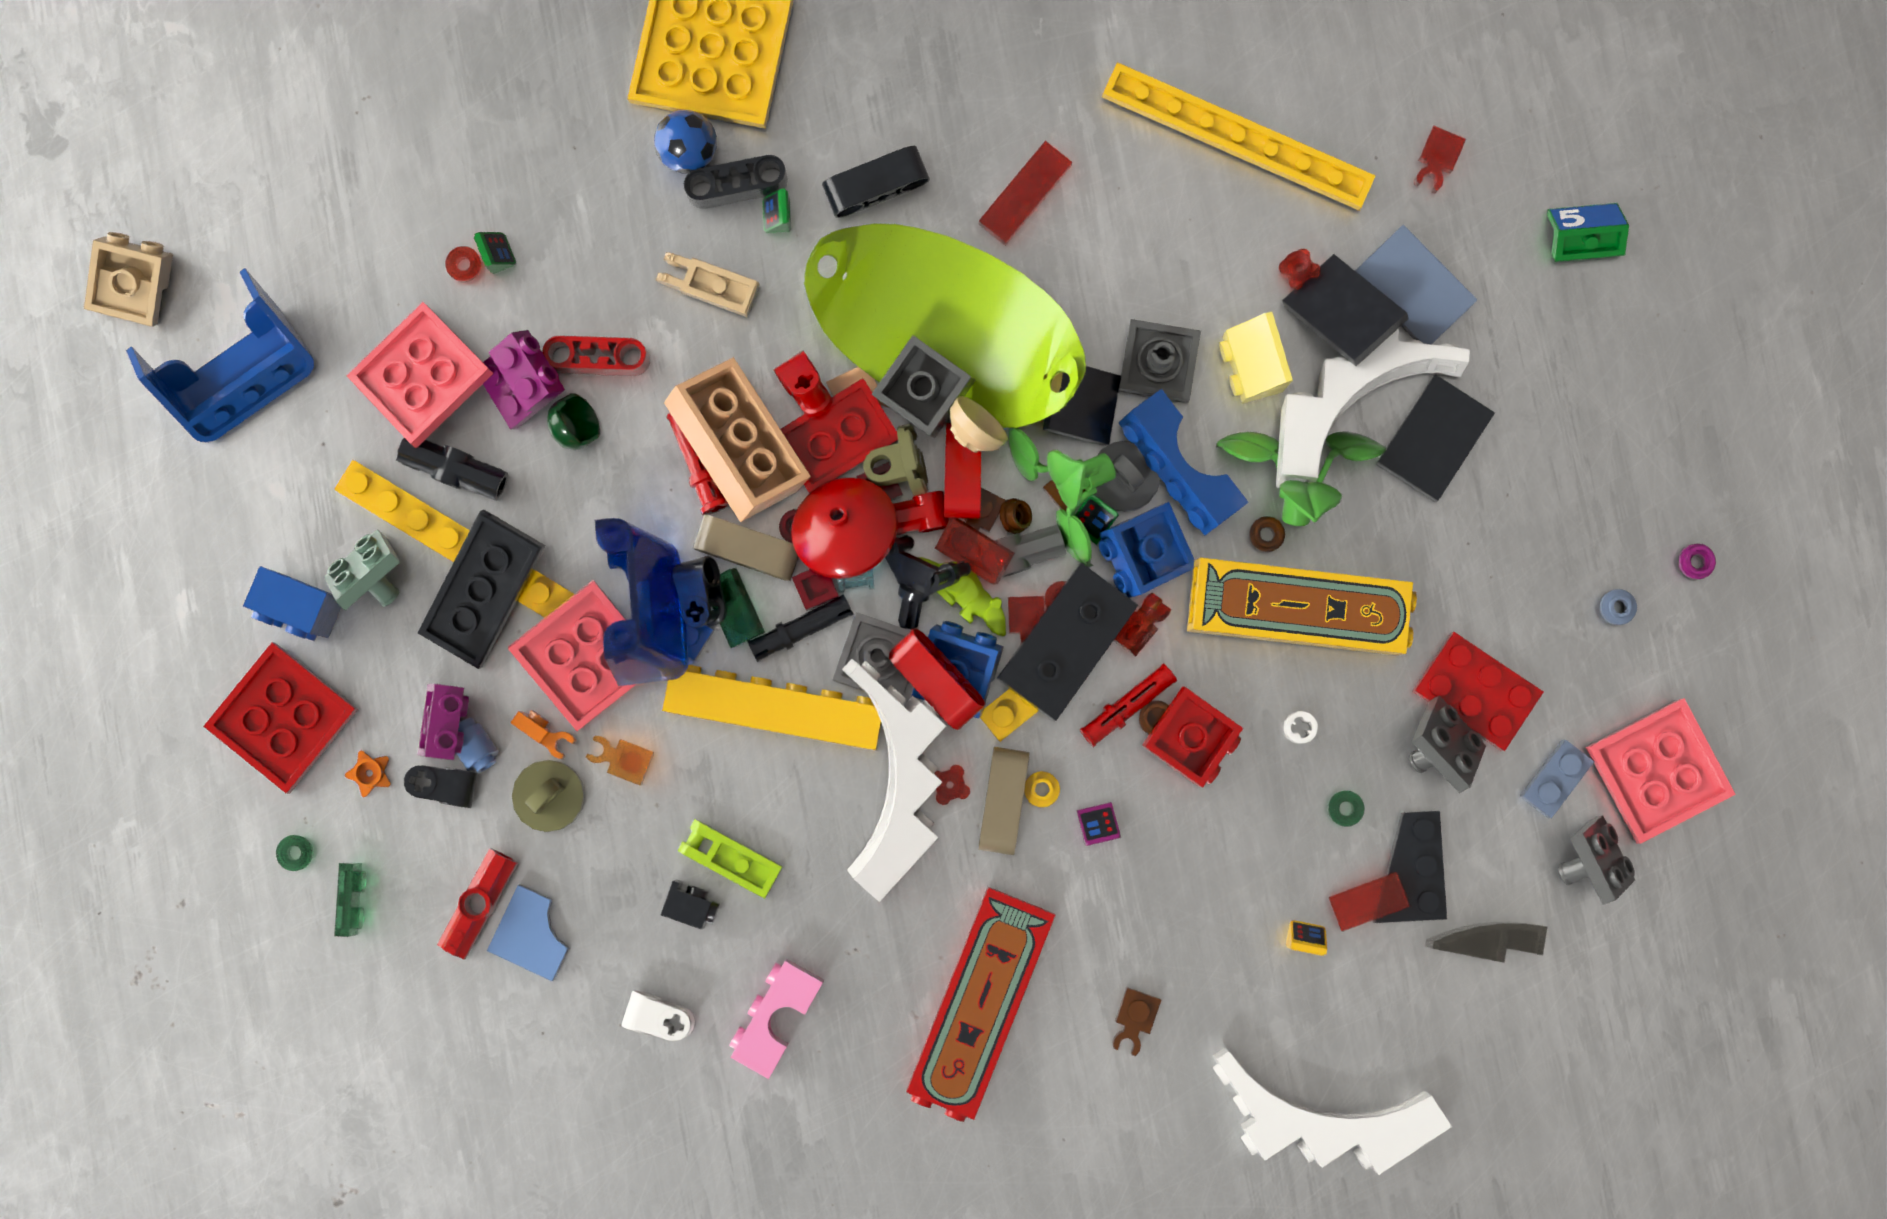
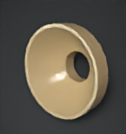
(975, 426)

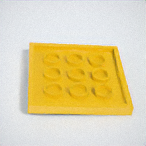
(711, 57)

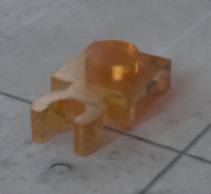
(626, 760)

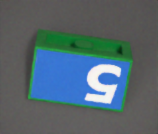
(1588, 232)

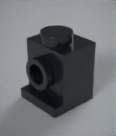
(689, 905)

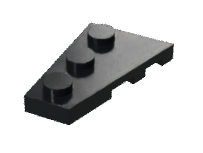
(1419, 862)

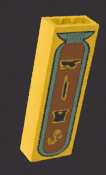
(1301, 606)

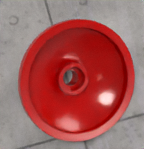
(849, 544)

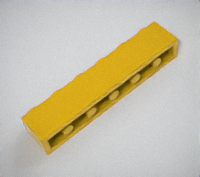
(773, 708)

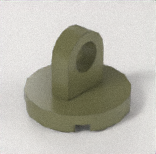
(905, 460)
(548, 796)

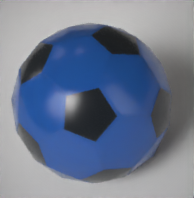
(685, 141)

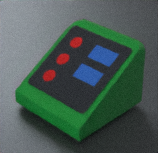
(777, 212)
(495, 251)
(1096, 517)

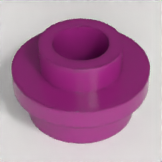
(1707, 558)

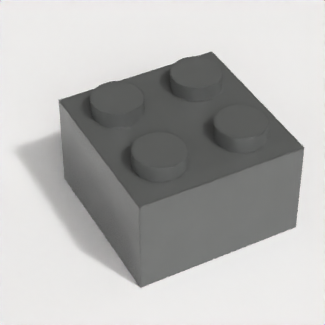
(923, 386)

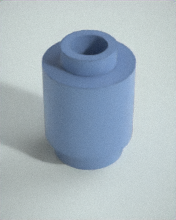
(477, 747)

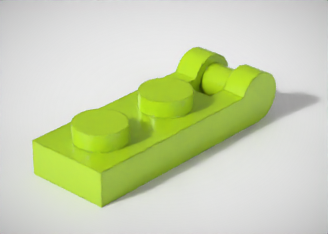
(731, 859)

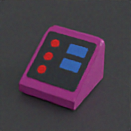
(1098, 824)

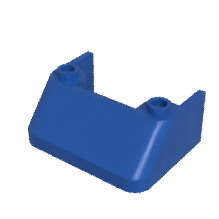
(237, 379)

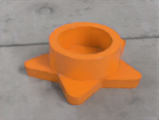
(359, 775)

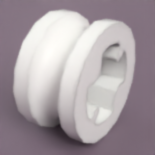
(1295, 737)

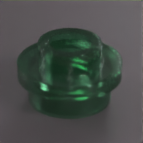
(1357, 808)
(283, 853)

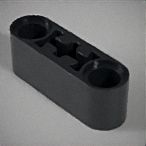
(726, 172)
(875, 181)

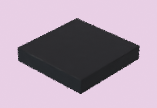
(1090, 410)

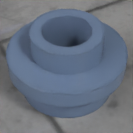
(1608, 611)

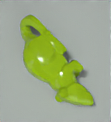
(975, 601)

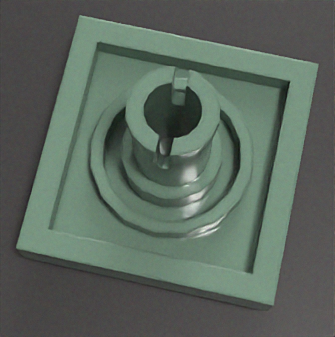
(364, 571)

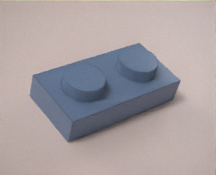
(1557, 779)

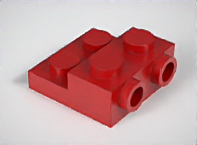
(1193, 738)

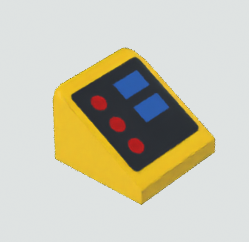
(1307, 938)

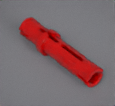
(1095, 732)

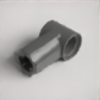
(1033, 548)

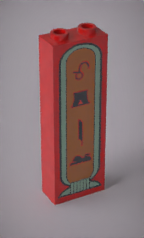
(980, 1004)

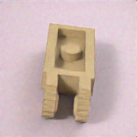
(711, 284)

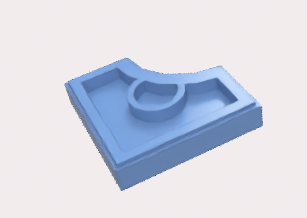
(527, 935)

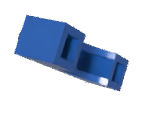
(1154, 432)

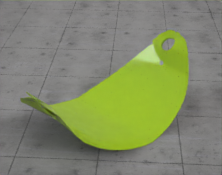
(956, 303)

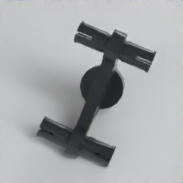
(919, 579)

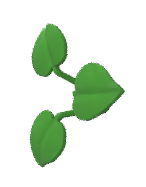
(1070, 479)
(1303, 499)

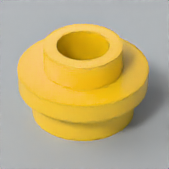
(1050, 780)

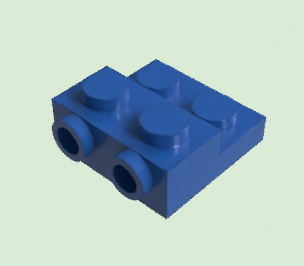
(1146, 550)
(973, 656)

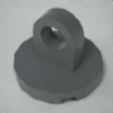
(1134, 480)

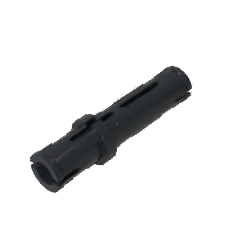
(793, 631)

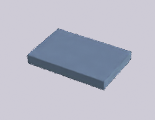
(1417, 284)

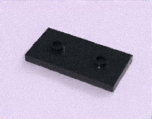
(481, 589)
(1067, 642)

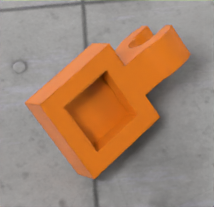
(535, 727)

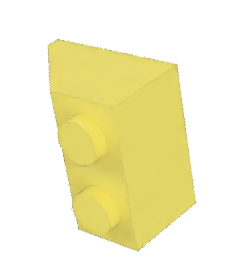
(1256, 359)

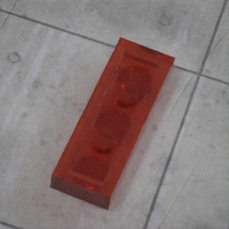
(1025, 193)

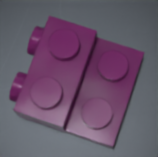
(521, 378)
(441, 721)

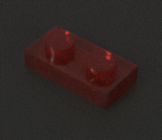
(968, 544)

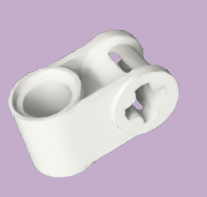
(651, 1016)

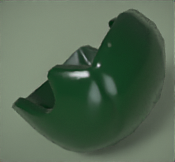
(573, 422)

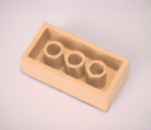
(736, 439)

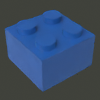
(286, 600)

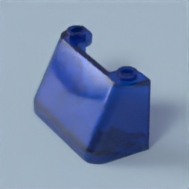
(654, 640)

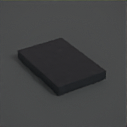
(1345, 310)
(1435, 438)

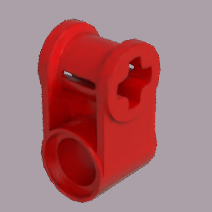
(804, 384)

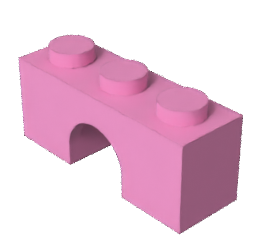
(758, 1045)

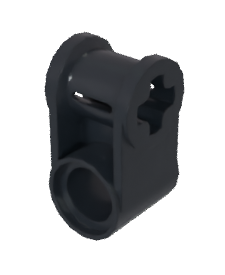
(699, 590)
(447, 785)

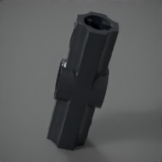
(453, 468)

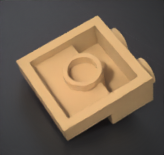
(127, 278)

